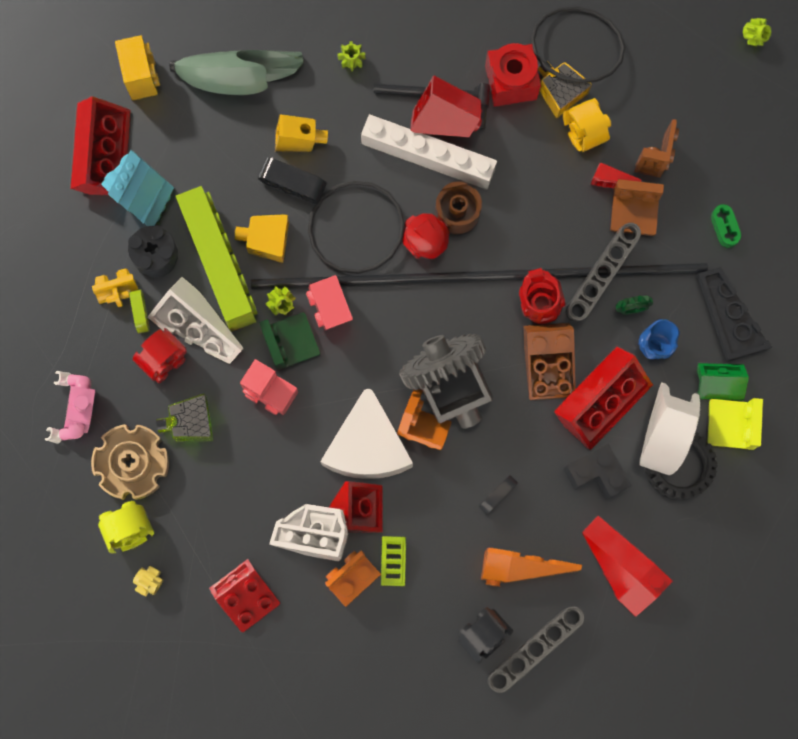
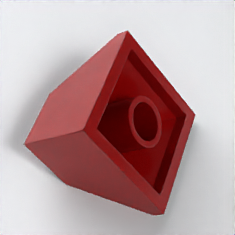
(361, 506)

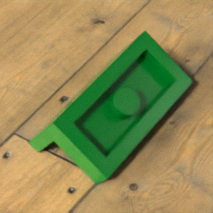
(722, 381)

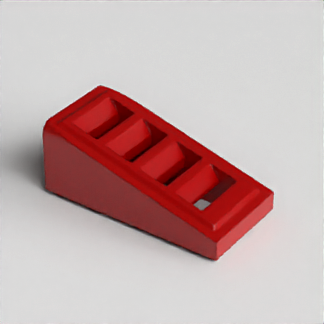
(608, 176)

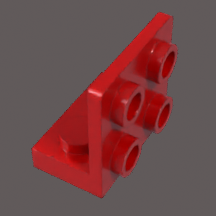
(244, 596)

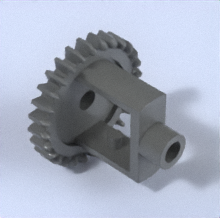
(445, 358)

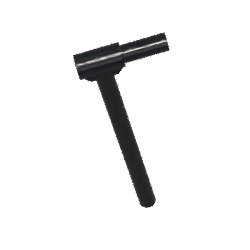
(481, 92)

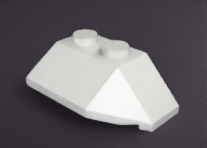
(312, 532)

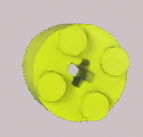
(125, 527)

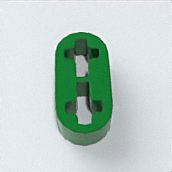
(730, 223)

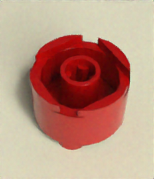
(160, 355)

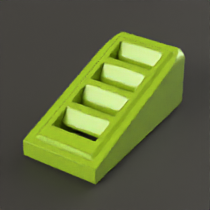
(394, 541)

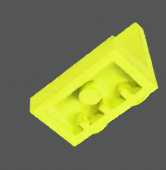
(735, 423)

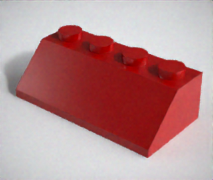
(98, 143)
(604, 397)

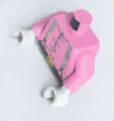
(78, 408)

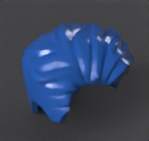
(659, 339)

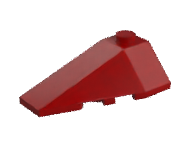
(629, 572)

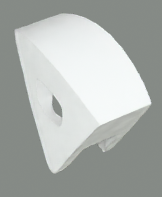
(669, 431)
(367, 444)

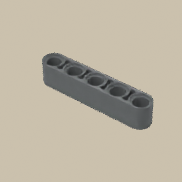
(611, 264)
(547, 647)

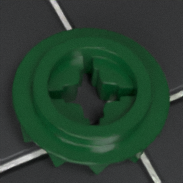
(634, 304)

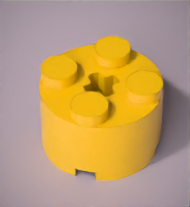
(587, 125)

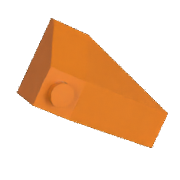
(508, 566)

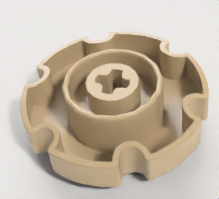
(121, 446)

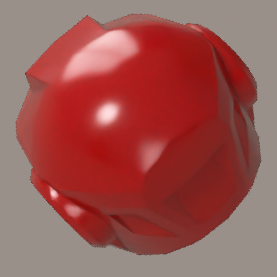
(425, 236)
(541, 297)

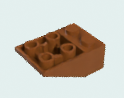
(549, 360)

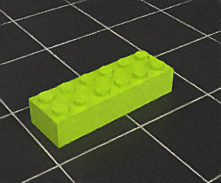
(214, 253)

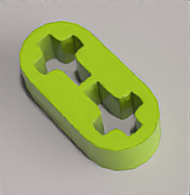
(139, 311)

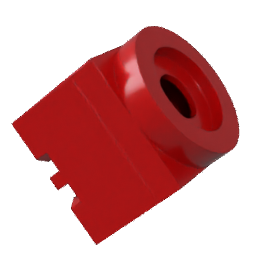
(513, 74)

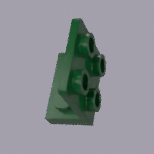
(290, 340)

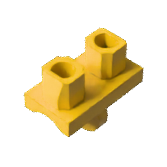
(115, 289)

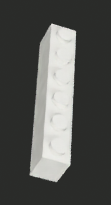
(428, 152)

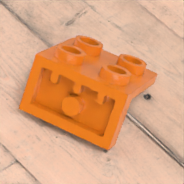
(421, 425)
(352, 577)

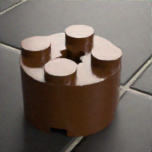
(464, 197)

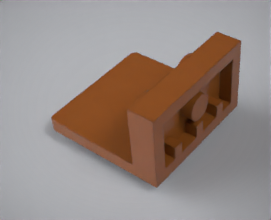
(653, 160)
(636, 204)

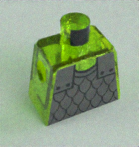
(188, 420)

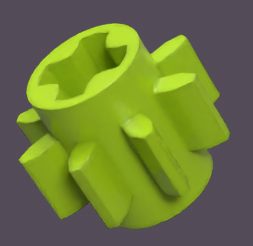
(757, 31)
(351, 49)
(280, 301)

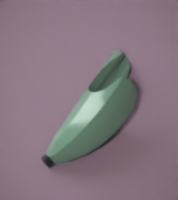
(236, 71)

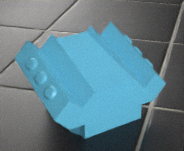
(138, 188)

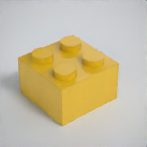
(137, 67)

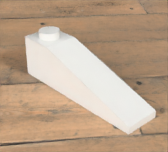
(192, 318)

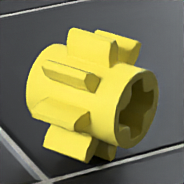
(148, 581)

